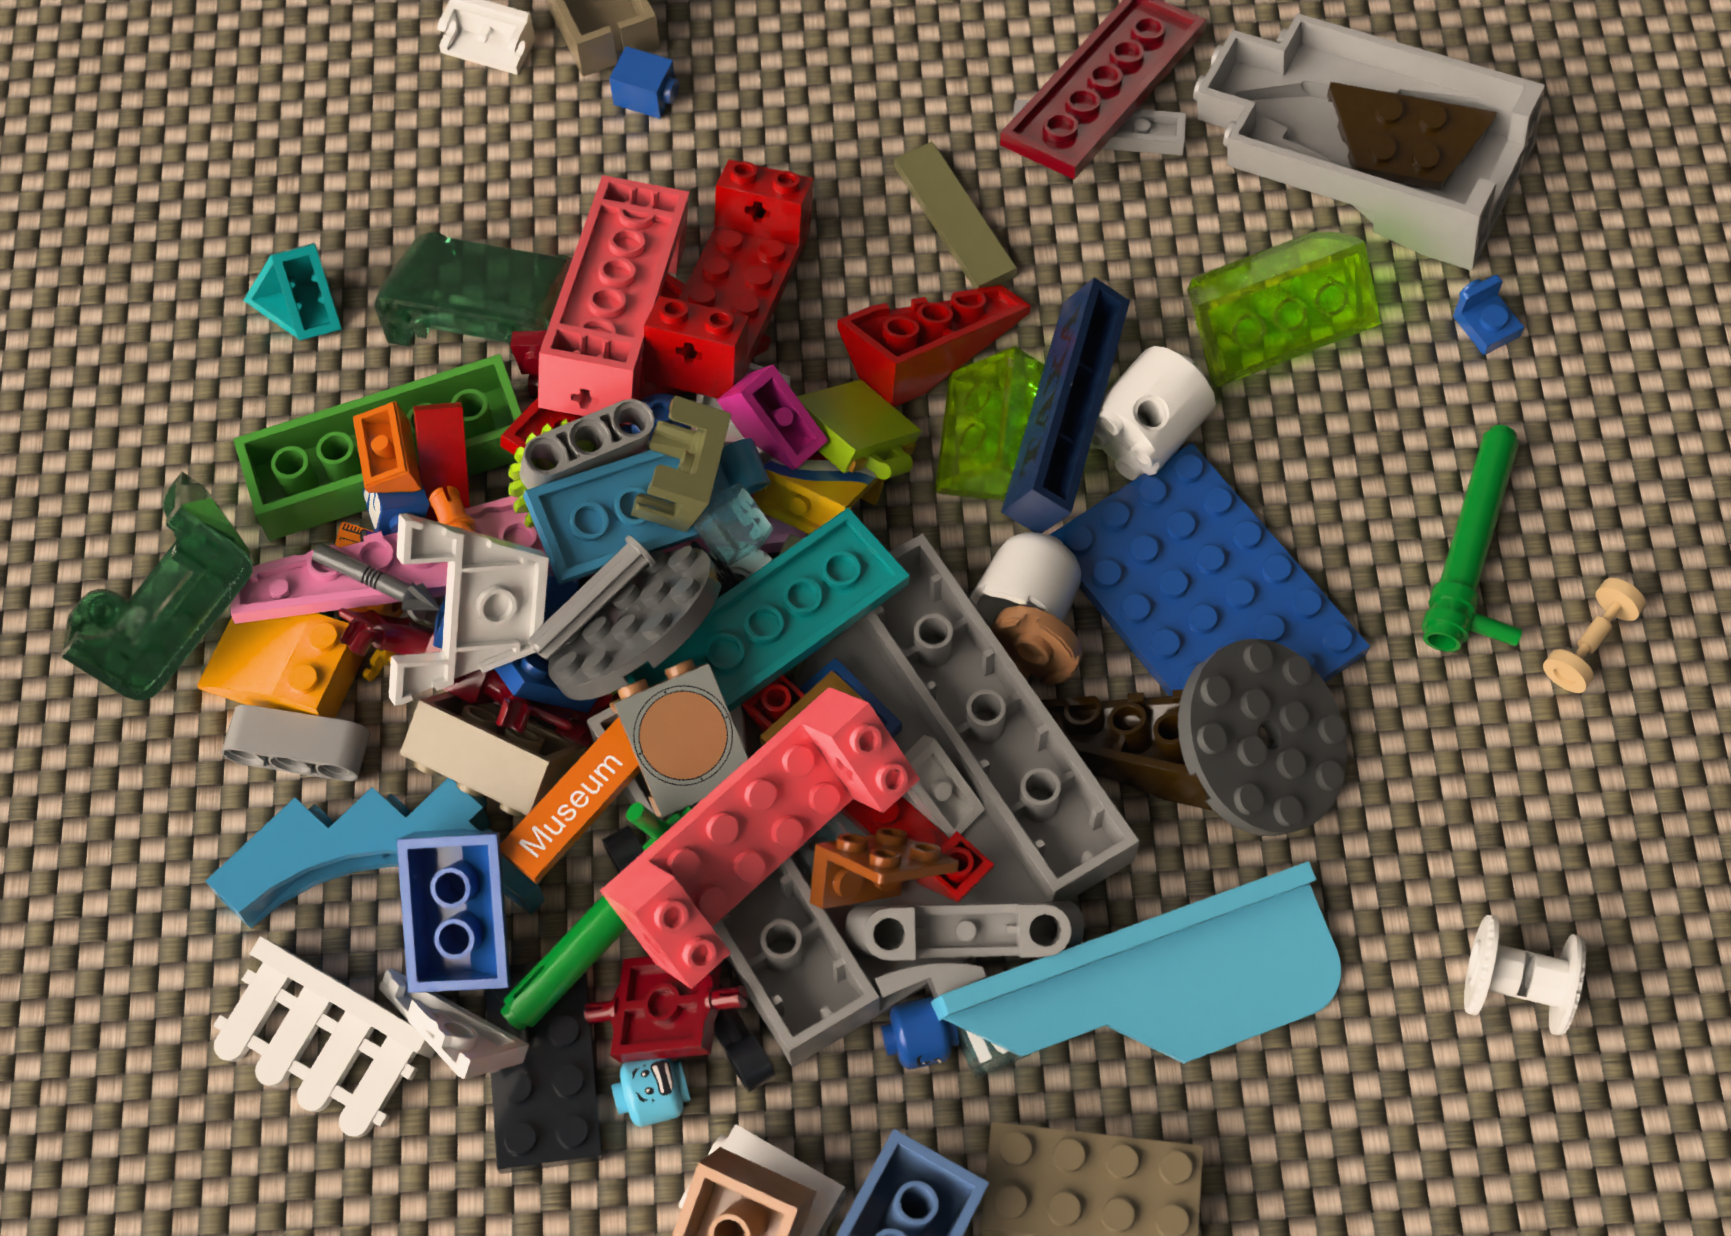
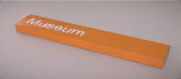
(572, 804)

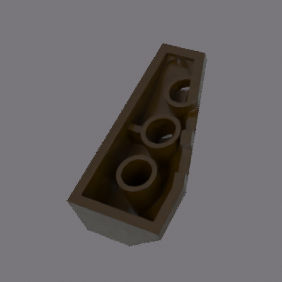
(1131, 743)

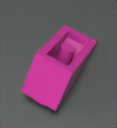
(773, 416)

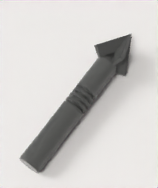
(412, 596)

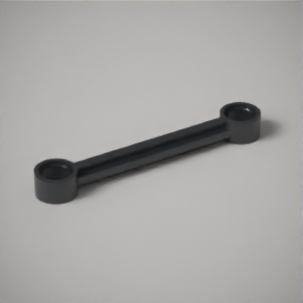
(738, 1043)

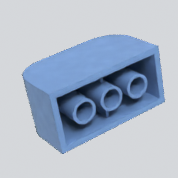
(913, 1194)

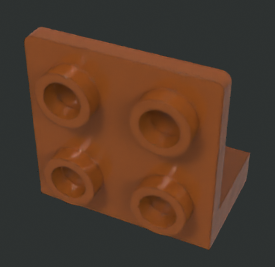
(872, 867)

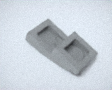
(939, 976)

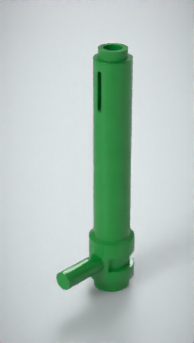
(1455, 596)
(580, 945)

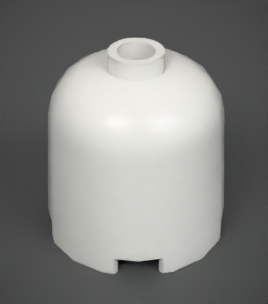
(1031, 573)

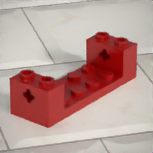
(720, 318)

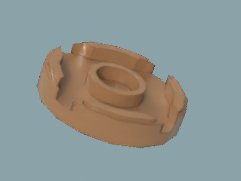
(1038, 643)

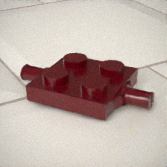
(660, 1015)

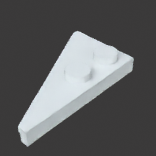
(459, 1036)

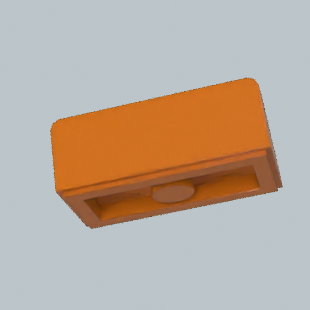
(387, 450)

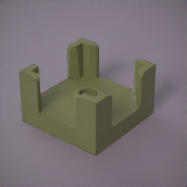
(699, 460)

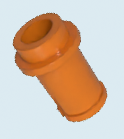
(451, 511)

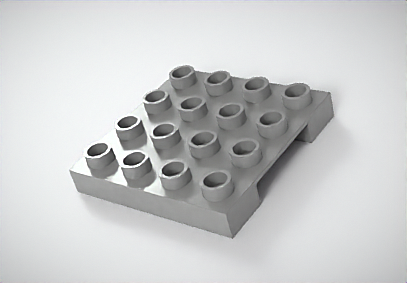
(1041, 827)

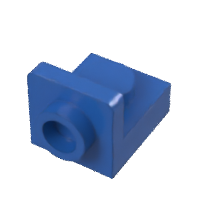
(1486, 315)

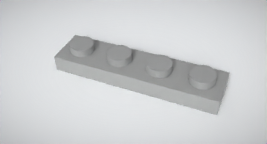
(1144, 131)

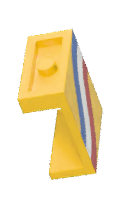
(814, 492)

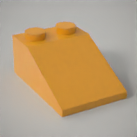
(284, 664)

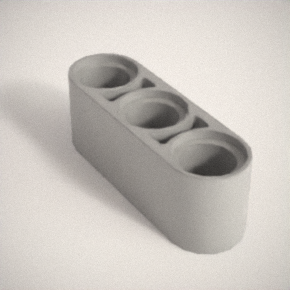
(599, 428)
(296, 743)

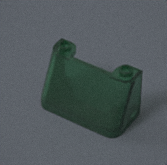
(468, 290)
(147, 638)

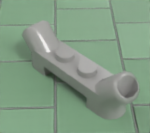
(963, 930)

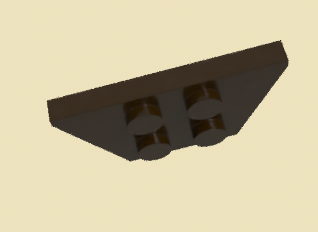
(1405, 135)

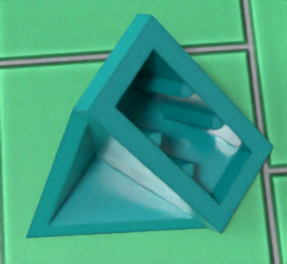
(296, 293)

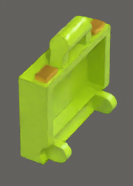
(862, 430)

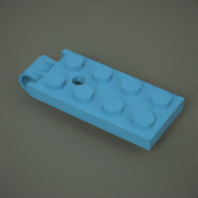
(589, 513)

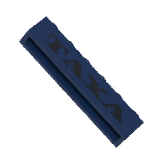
(1066, 407)

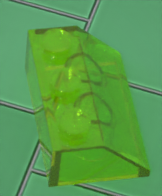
(986, 424)

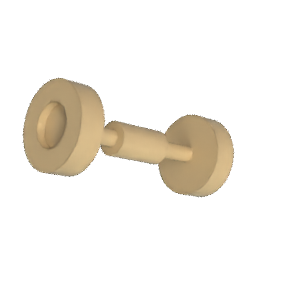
(1619, 601)

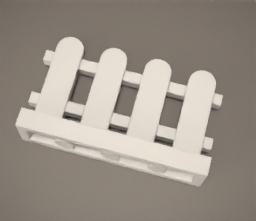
(298, 1028)

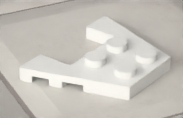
(489, 605)

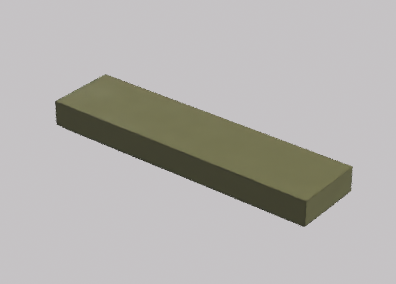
(955, 217)

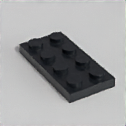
(550, 1102)

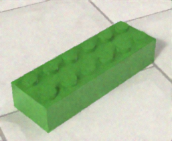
(311, 465)

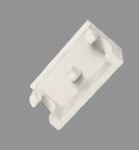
(487, 34)

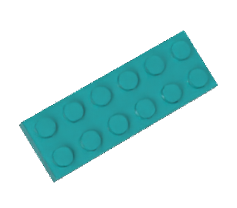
(789, 609)

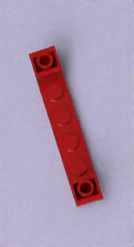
(973, 866)

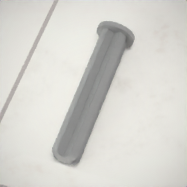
(590, 598)

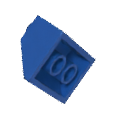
(453, 910)

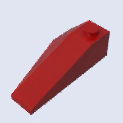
(918, 346)

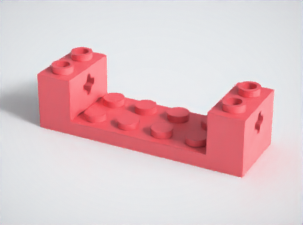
(610, 288)
(752, 826)

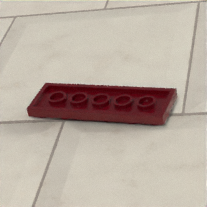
(1102, 84)

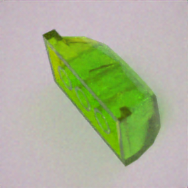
(1282, 303)

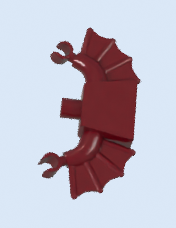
(477, 688)

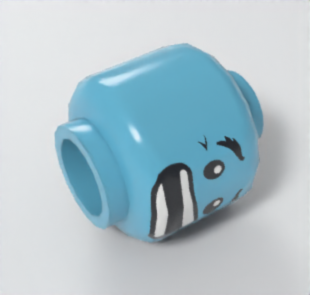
(651, 1091)

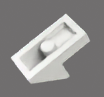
(941, 791)

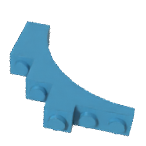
(307, 849)

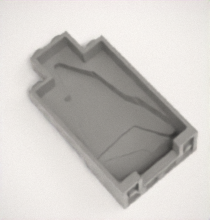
(1288, 131)

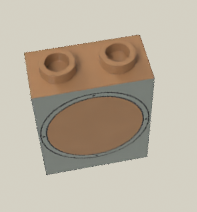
(680, 735)

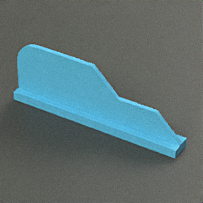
(1171, 981)

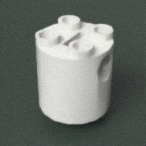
(1152, 411)

